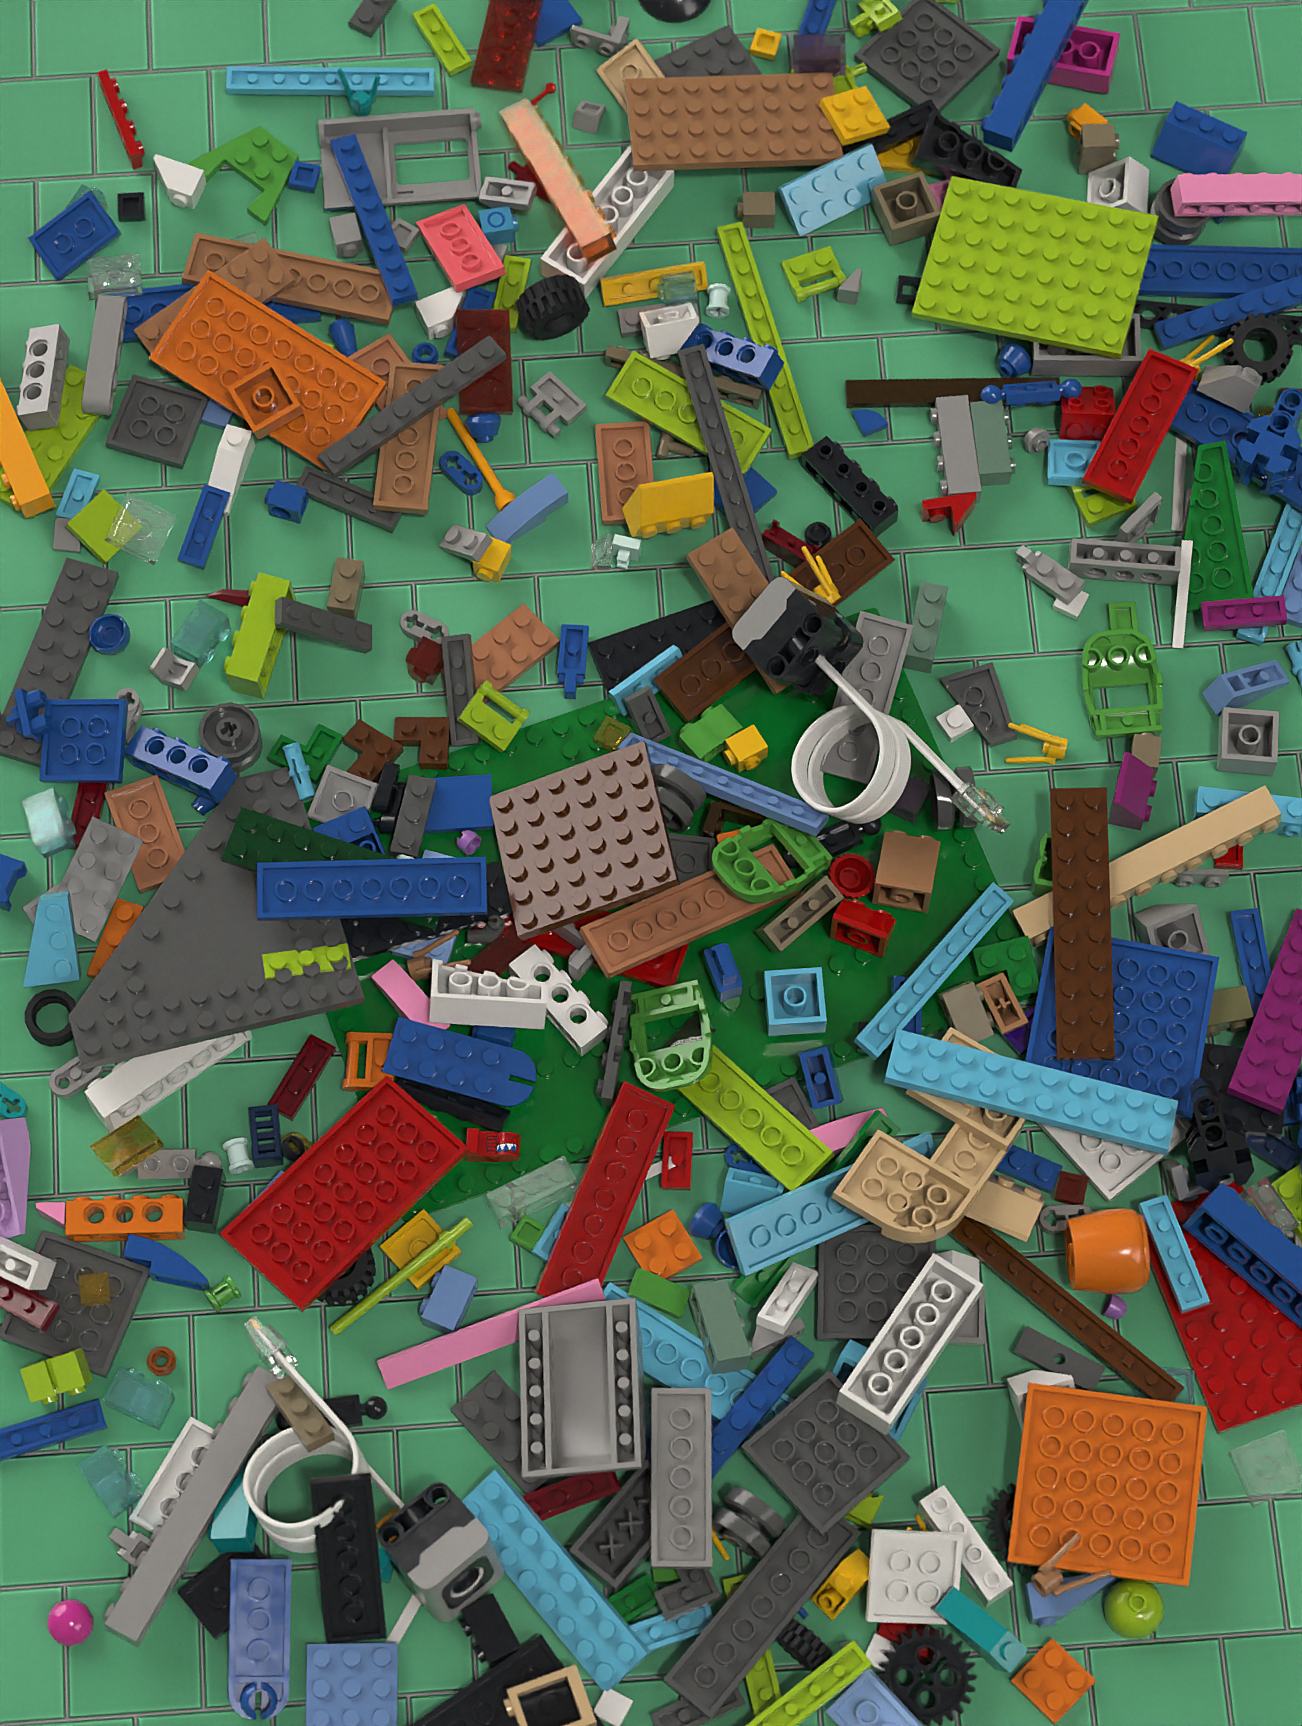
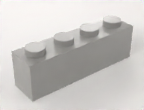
(956, 446)

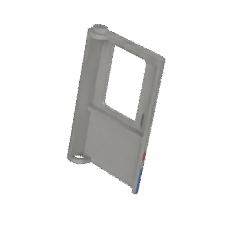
(377, 140)

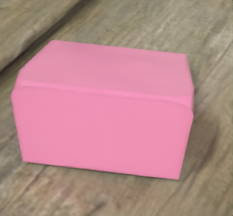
(53, 1212)

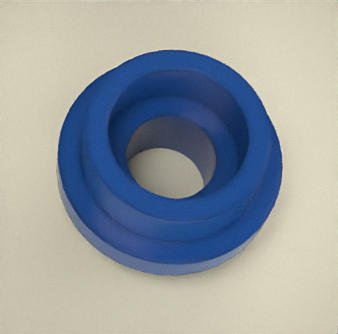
(425, 349)

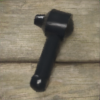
(388, 821)

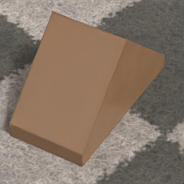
(1002, 1004)

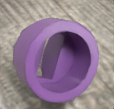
(469, 842)
(1115, 1307)

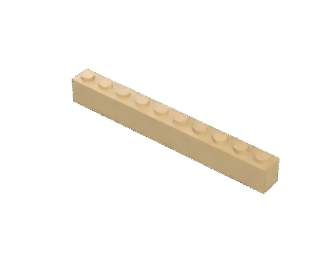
(1168, 856)

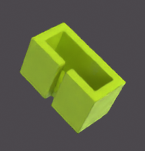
(56, 1376)

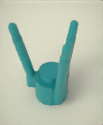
(360, 100)

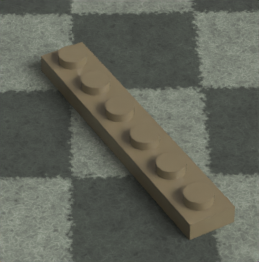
(741, 394)

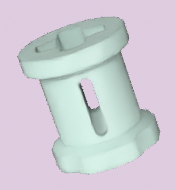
(718, 297)
(238, 1155)

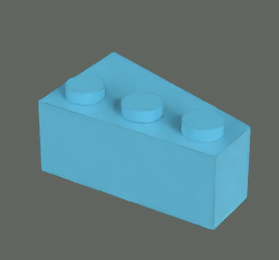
(54, 943)

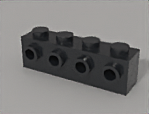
(849, 485)

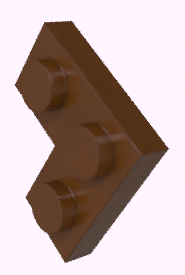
(430, 734)
(374, 750)

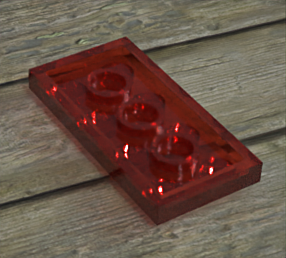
(506, 44)
(494, 389)

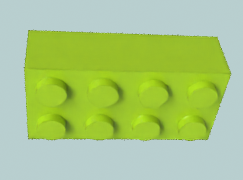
(259, 639)

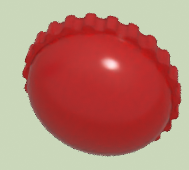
(852, 875)

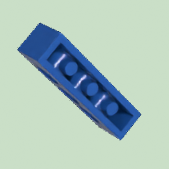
(737, 357)
(180, 763)

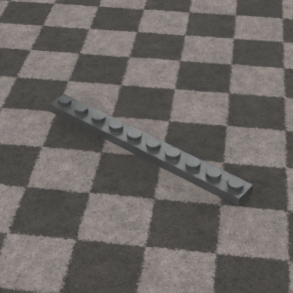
(722, 454)

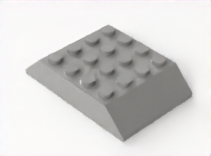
(581, 1389)

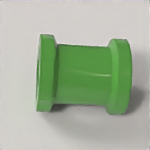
(222, 1293)

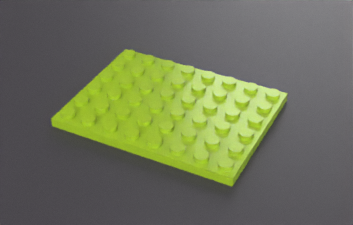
(1035, 267)

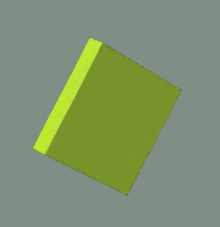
(93, 524)

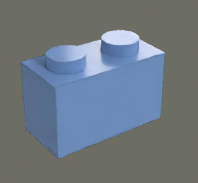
(449, 1300)

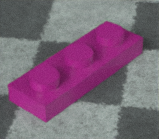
(1243, 613)

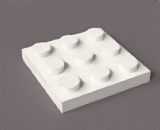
(911, 1574)

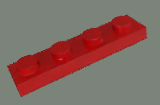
(118, 110)

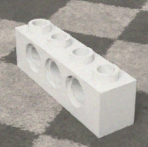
(580, 1036)
(977, 1561)

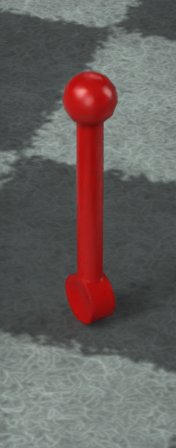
(550, 89)

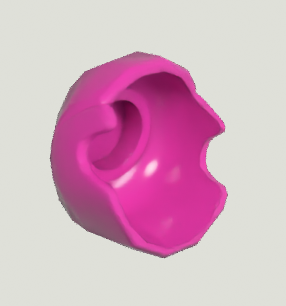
(70, 1622)

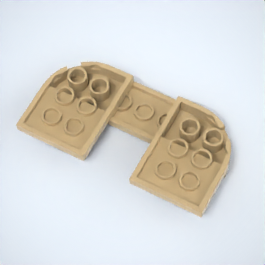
(925, 1197)

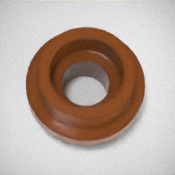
(161, 1352)

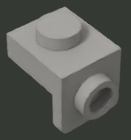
(173, 670)

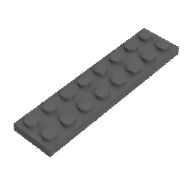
(58, 647)
(758, 1613)

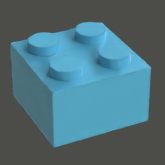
(794, 1001)

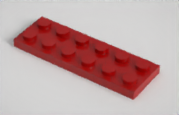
(1139, 426)

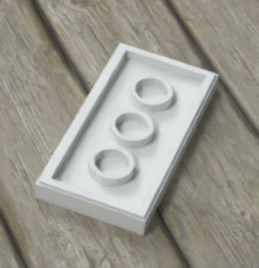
(171, 1475)

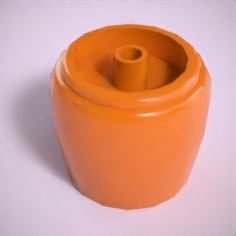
(1107, 1252)

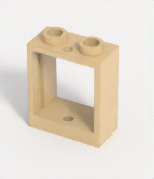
(576, 1686)

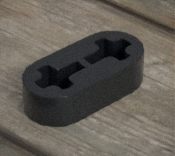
(386, 787)

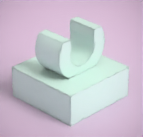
(626, 550)

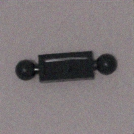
(839, 838)
(347, 1410)

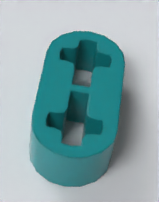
(13, 1098)

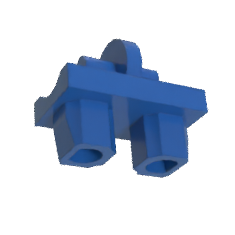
(26, 715)

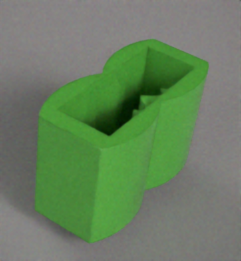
(708, 736)
(1042, 877)

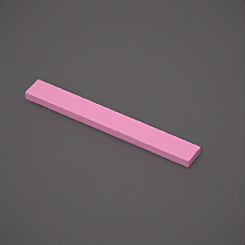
(474, 1339)

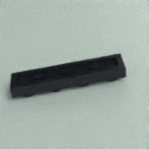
(902, 129)
(462, 1107)

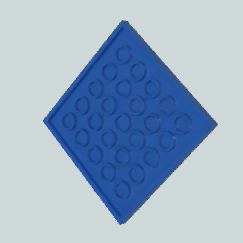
(1158, 1020)

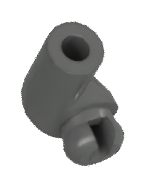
(489, 933)

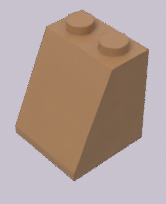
(906, 871)

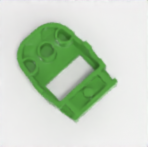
(1122, 660)
(748, 877)
(675, 1065)

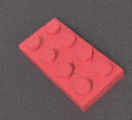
(460, 248)

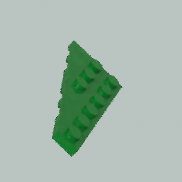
(1214, 525)

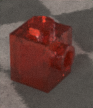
(425, 661)

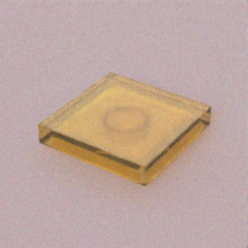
(127, 1146)

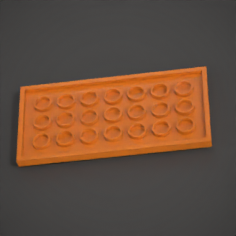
(230, 334)

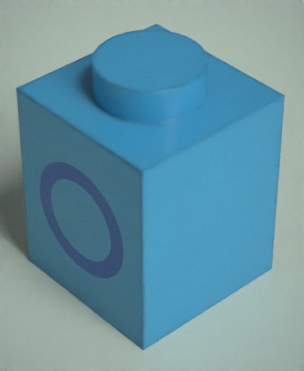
(498, 225)

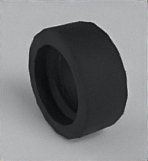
(35, 1004)

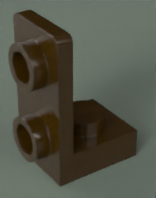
(727, 811)

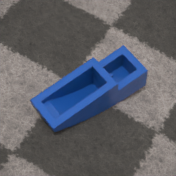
(164, 1263)

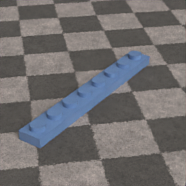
(737, 788)

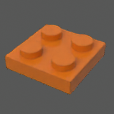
(663, 1246)
(1053, 1681)

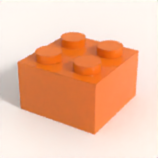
(265, 399)

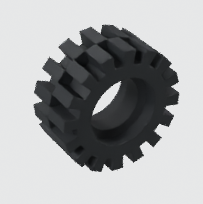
(804, 1645)

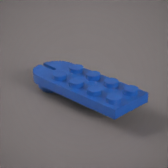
(459, 1063)
(259, 1635)

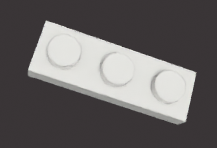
(787, 1298)

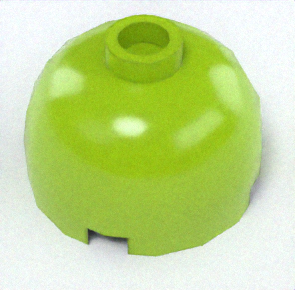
(1134, 1608)

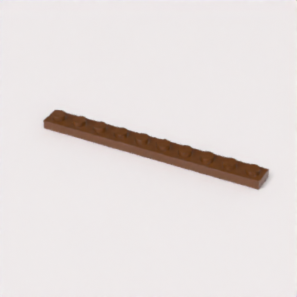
(1066, 1310)

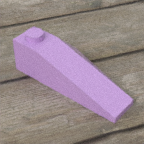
(13, 1176)

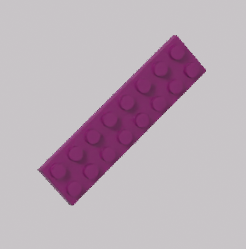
(1275, 1038)

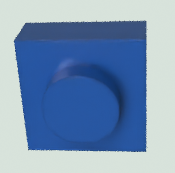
(304, 177)

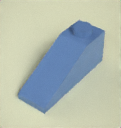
(1245, 686)
(1049, 1609)

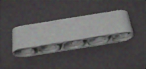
(104, 355)

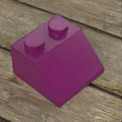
(1132, 793)

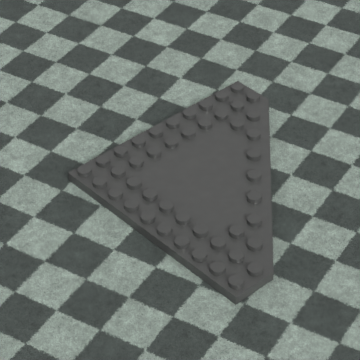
(197, 950)

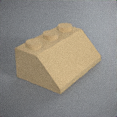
(1008, 1207)

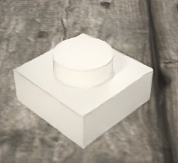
(954, 723)

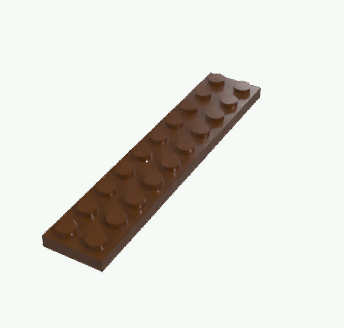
(722, 664)
(1082, 924)

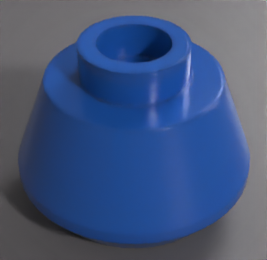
(1013, 360)
(483, 426)
(707, 1222)

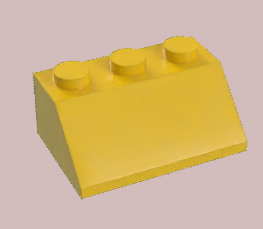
(670, 505)

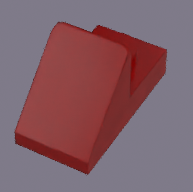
(954, 507)

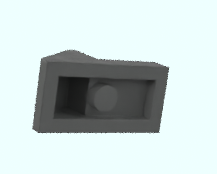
(646, 715)

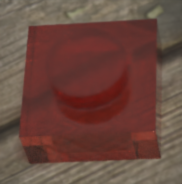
(1071, 1188)

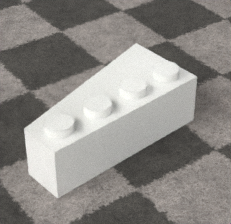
(485, 999)

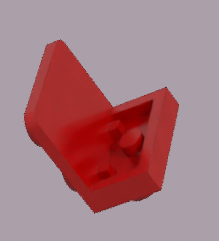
(1088, 414)

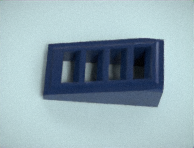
(266, 1159)

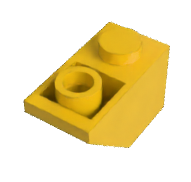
(843, 1584)

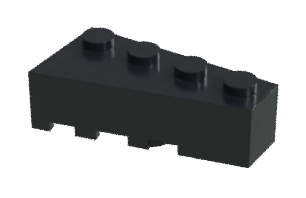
(954, 153)

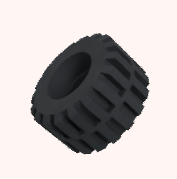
(552, 307)
(1269, 331)
(354, 1284)

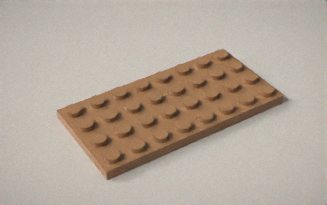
(730, 121)

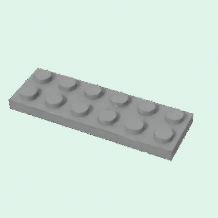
(875, 677)
(681, 1478)

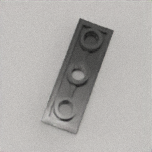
(1043, 1350)

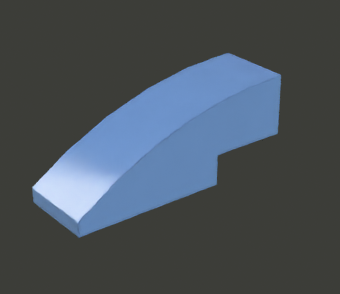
(528, 509)

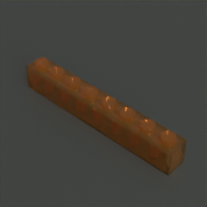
(558, 180)

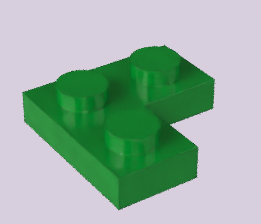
(316, 753)
(1010, 956)

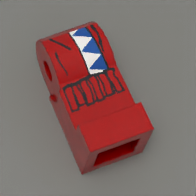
(492, 1146)

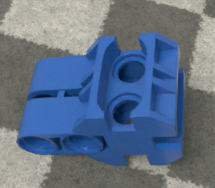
(1271, 445)

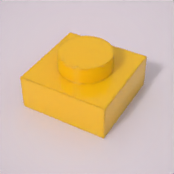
(765, 44)

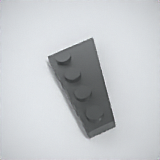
(616, 1037)

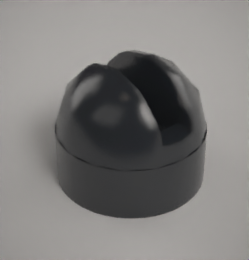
(288, 1152)

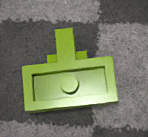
(874, 14)

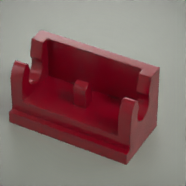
(785, 545)

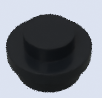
(818, 534)

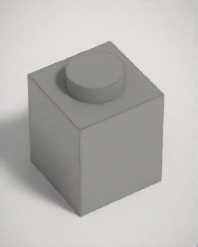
(346, 235)

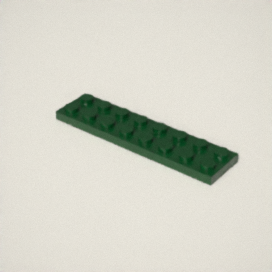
(267, 839)

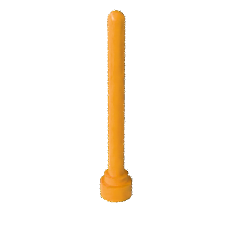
(502, 496)

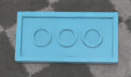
(832, 189)

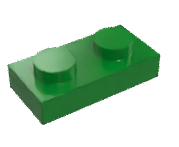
(635, 1598)

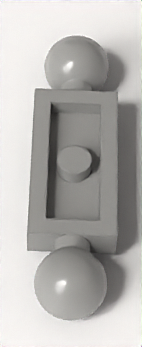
(173, 1164)

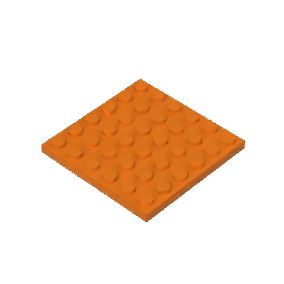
(1115, 1475)

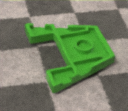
(260, 161)

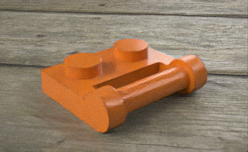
(377, 1051)

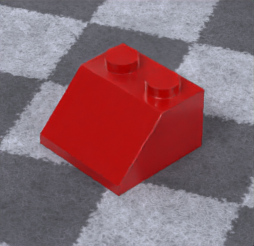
(862, 927)

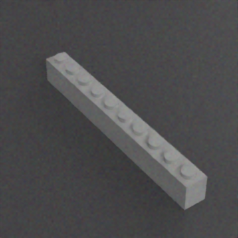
(194, 1511)

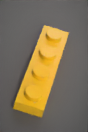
(643, 284)

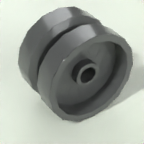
(1172, 228)
(232, 733)
(678, 796)
(942, 807)
(747, 1522)

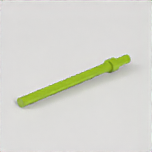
(446, 1240)

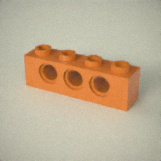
(110, 1229)

